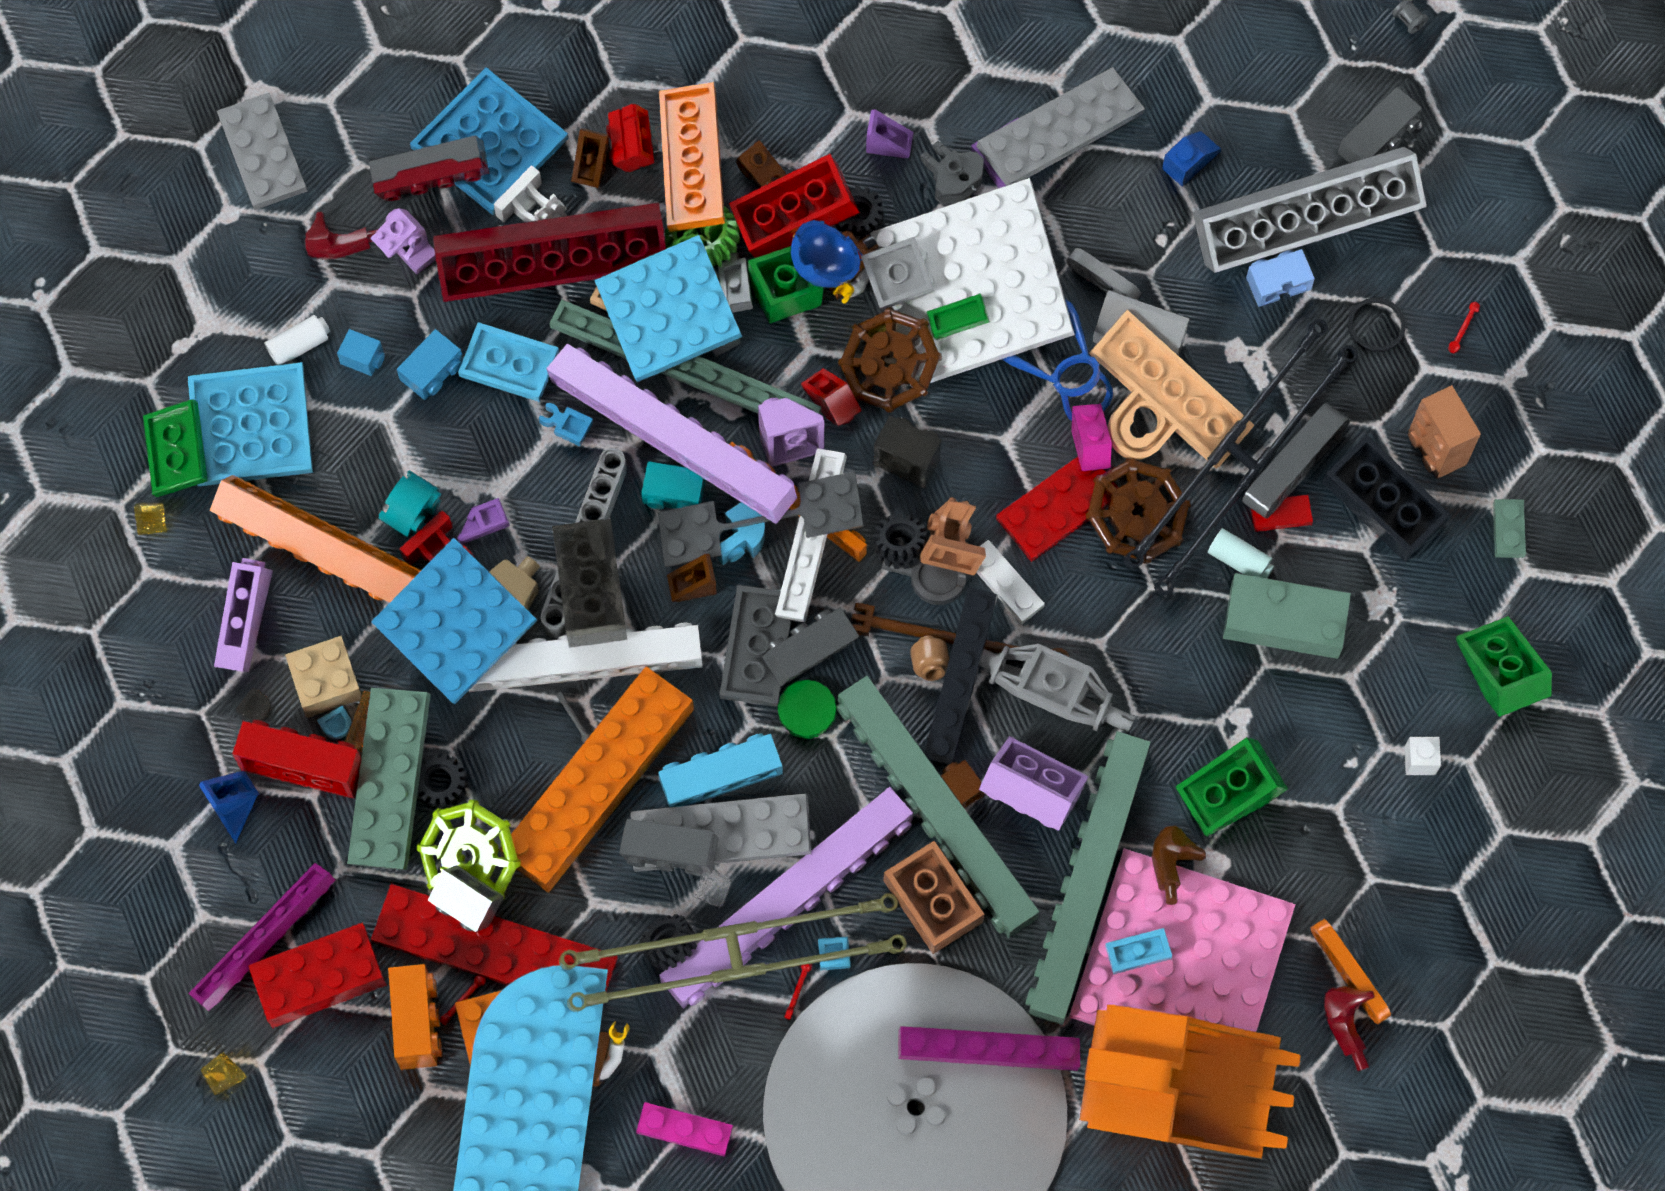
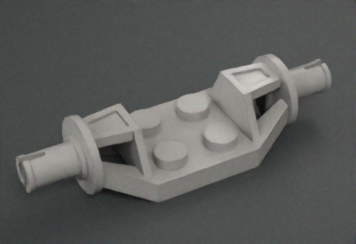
(1055, 685)

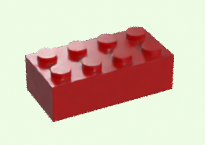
(778, 209)
(298, 758)
(317, 975)

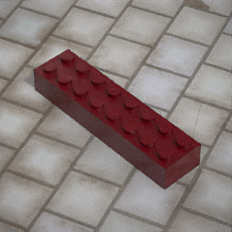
(546, 251)

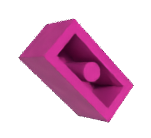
(1091, 437)

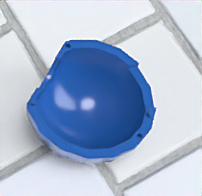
(824, 255)

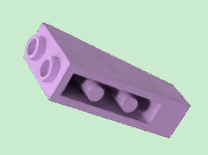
(242, 614)

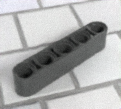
(1296, 460)

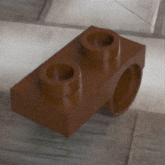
(759, 165)

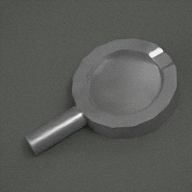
(932, 583)

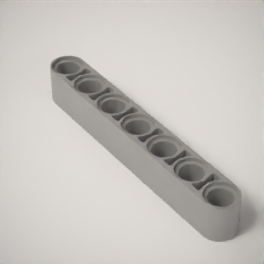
(592, 503)

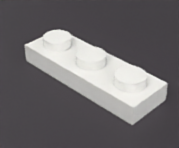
(1008, 585)

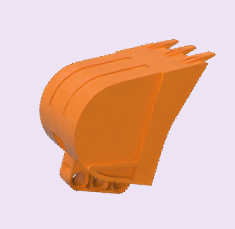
(1183, 1081)

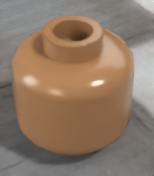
(930, 658)

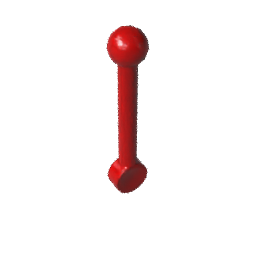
(1454, 346)
(805, 969)
(479, 980)

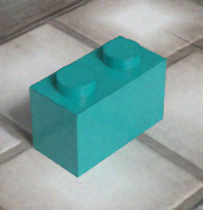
(671, 486)

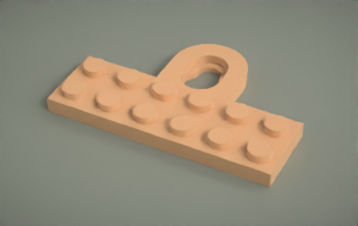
(1165, 386)

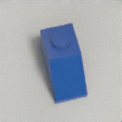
(1189, 157)

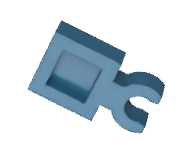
(569, 426)

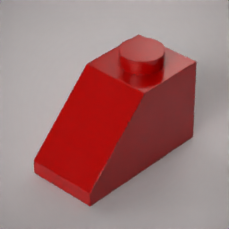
(833, 396)

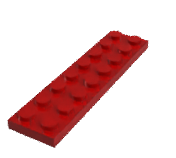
(497, 952)

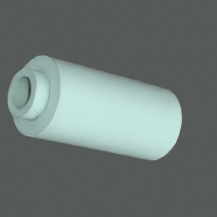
(1240, 555)

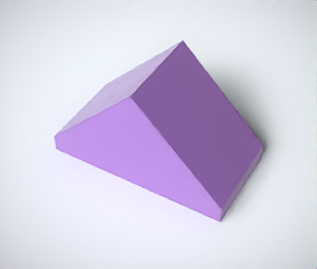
(887, 136)

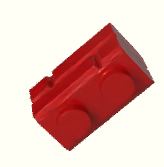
(630, 138)

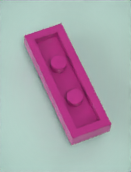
(684, 1129)

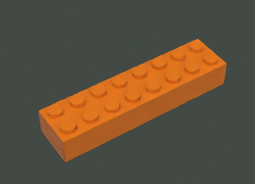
(598, 777)

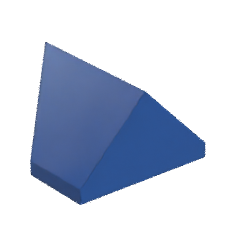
(231, 799)

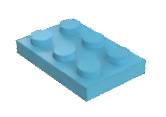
(508, 362)

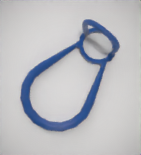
(1084, 357)

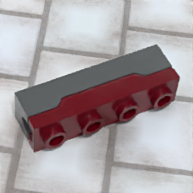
(428, 168)

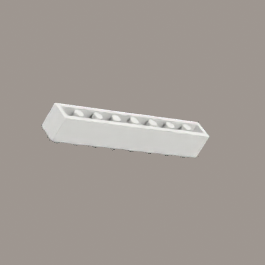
(555, 662)

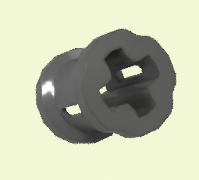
(1410, 16)

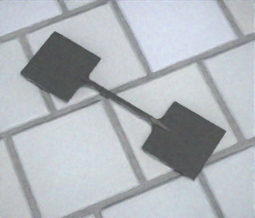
(825, 505)

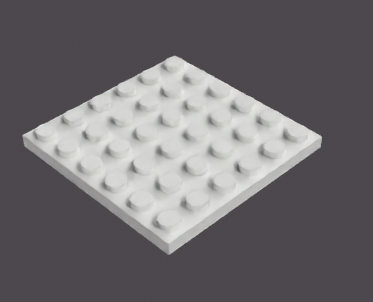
(993, 249)

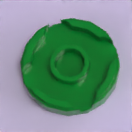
(807, 709)

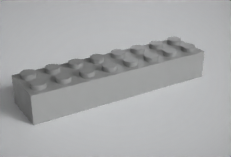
(1309, 209)

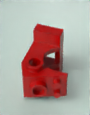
(428, 540)

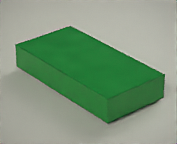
(958, 316)

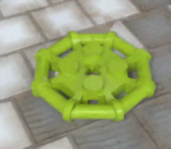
(470, 838)

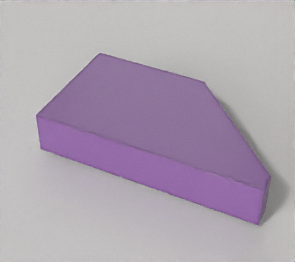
(483, 521)

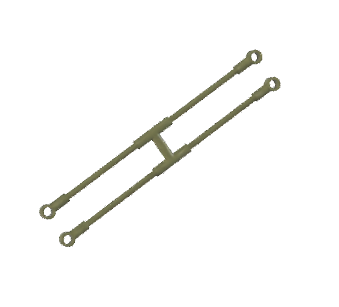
(731, 934)

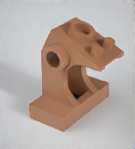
(947, 541)

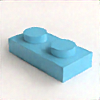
(1138, 951)

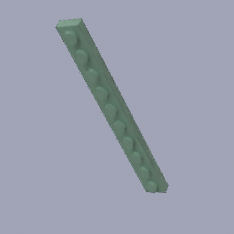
(695, 372)

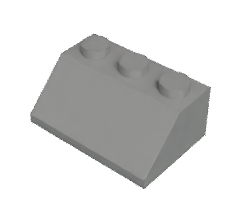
(1164, 324)

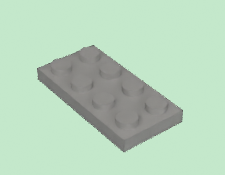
(261, 151)

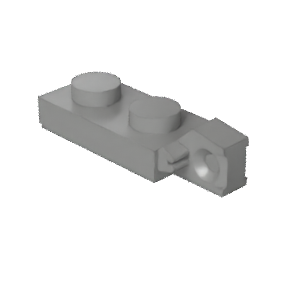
(736, 283)

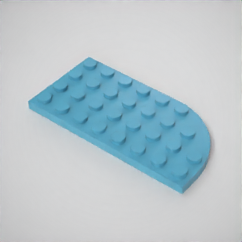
(531, 1085)

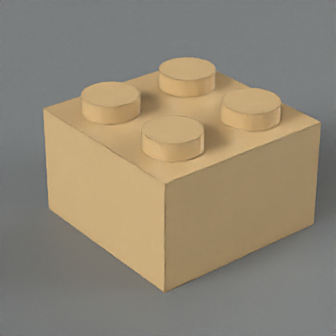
(323, 676)

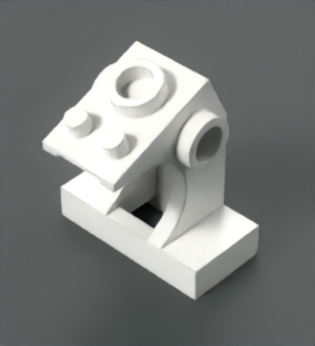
(524, 197)

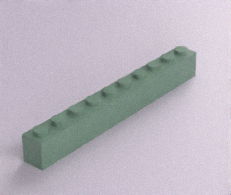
(937, 807)
(1089, 878)

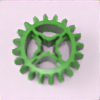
(719, 242)

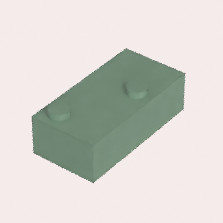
(1286, 616)

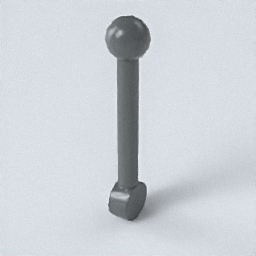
(563, 700)

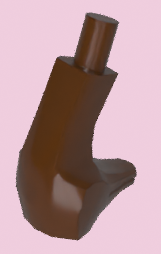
(1168, 848)

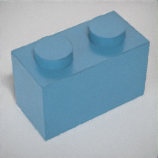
(430, 365)

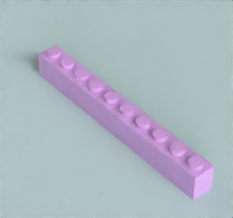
(672, 433)
(797, 889)

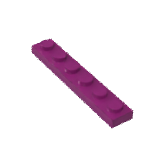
(262, 937)
(988, 1048)

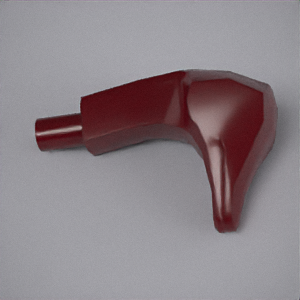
(325, 245)
(1339, 1008)

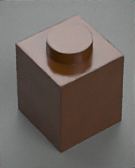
(963, 783)

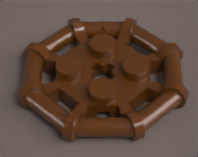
(882, 345)
(1142, 494)

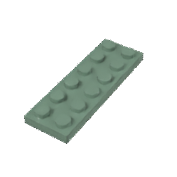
(389, 778)

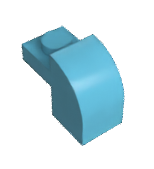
(744, 538)

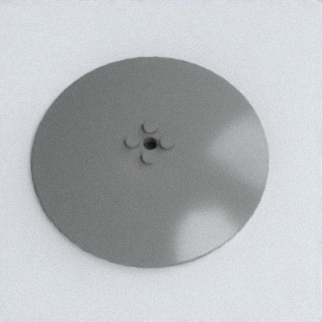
(843, 1095)

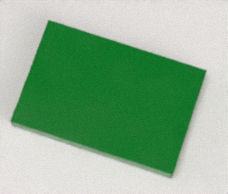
(175, 448)

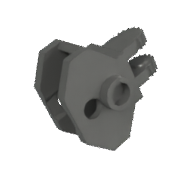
(956, 175)

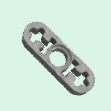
(1101, 275)

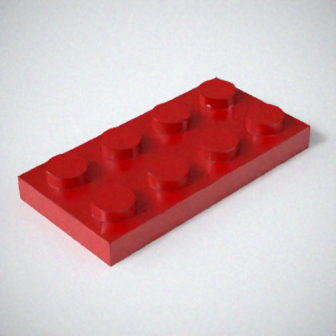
(1051, 509)

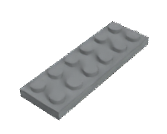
(1060, 127)
(744, 827)

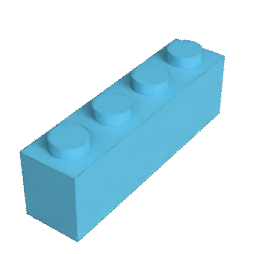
(721, 771)

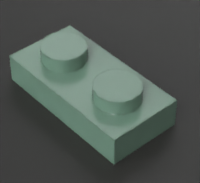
(1509, 528)

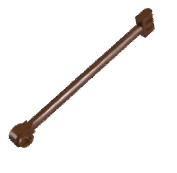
(869, 620)

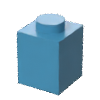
(361, 352)

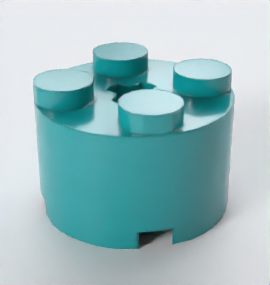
(410, 504)

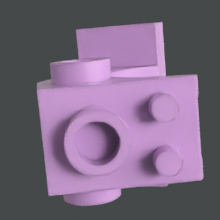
(404, 230)

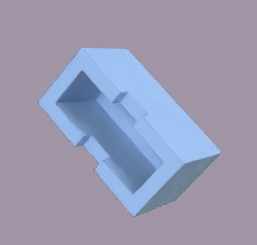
(1279, 275)

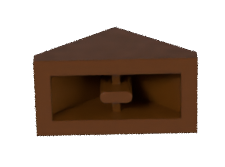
(590, 157)
(692, 580)

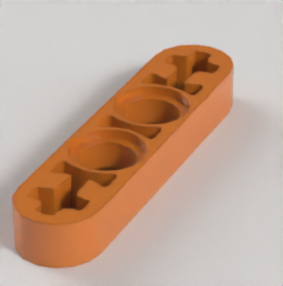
(1349, 969)

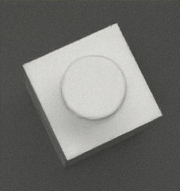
(1422, 756)

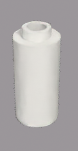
(297, 340)

